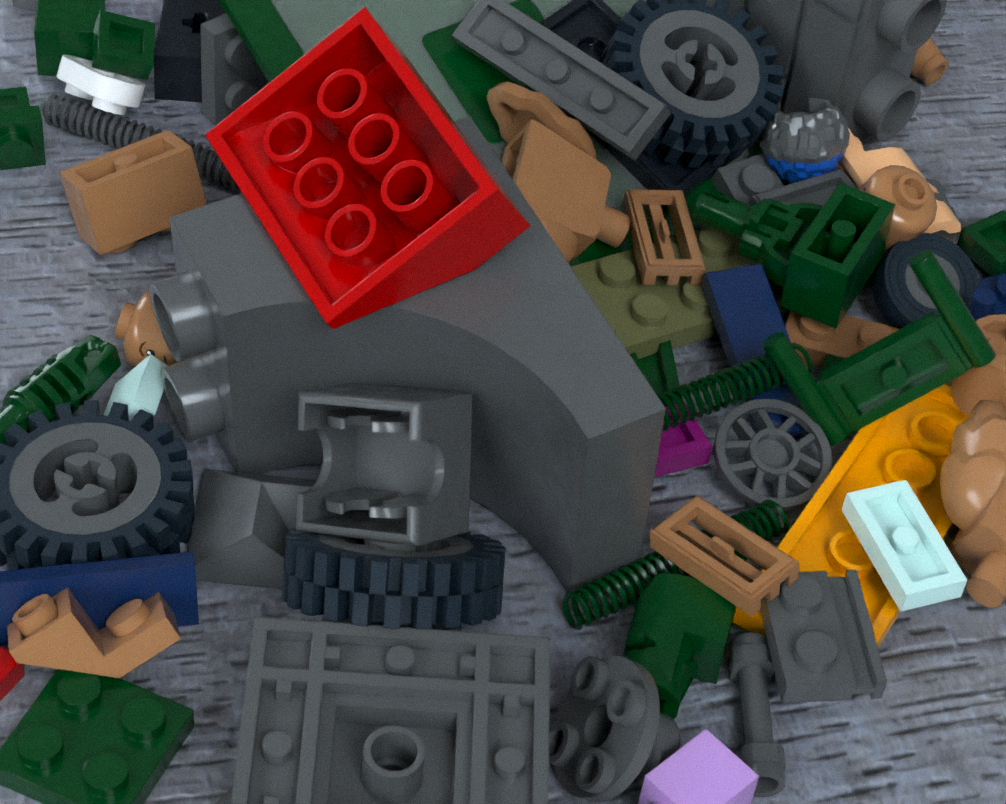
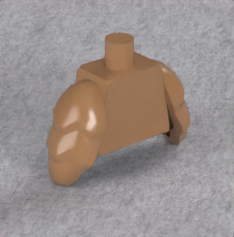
(556, 170)
(976, 499)

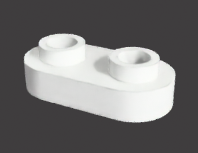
(107, 89)

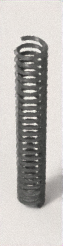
(217, 173)

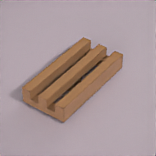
(667, 266)
(714, 559)

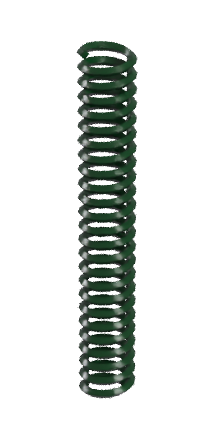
(735, 370)
(759, 509)

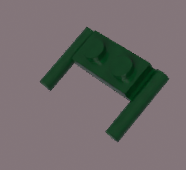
(893, 368)

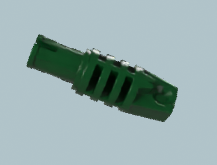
(64, 378)

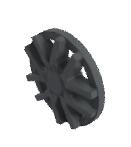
(771, 454)

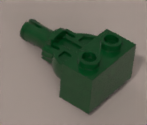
(807, 248)

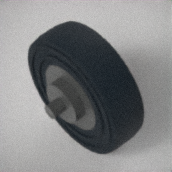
(899, 291)

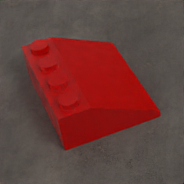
(364, 176)

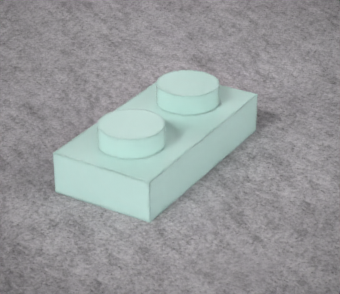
(904, 545)

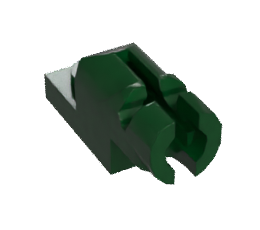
(679, 635)

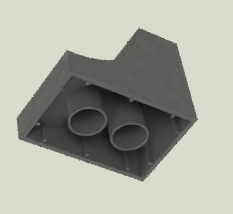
(557, 402)

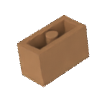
(132, 191)

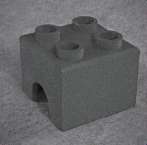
(389, 463)

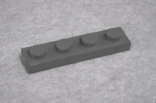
(568, 76)

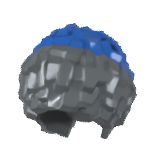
(805, 143)

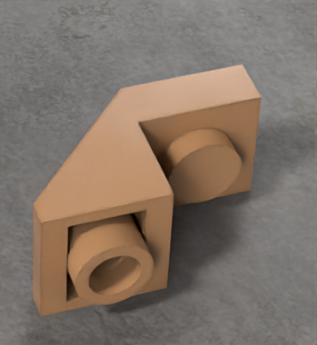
(62, 636)

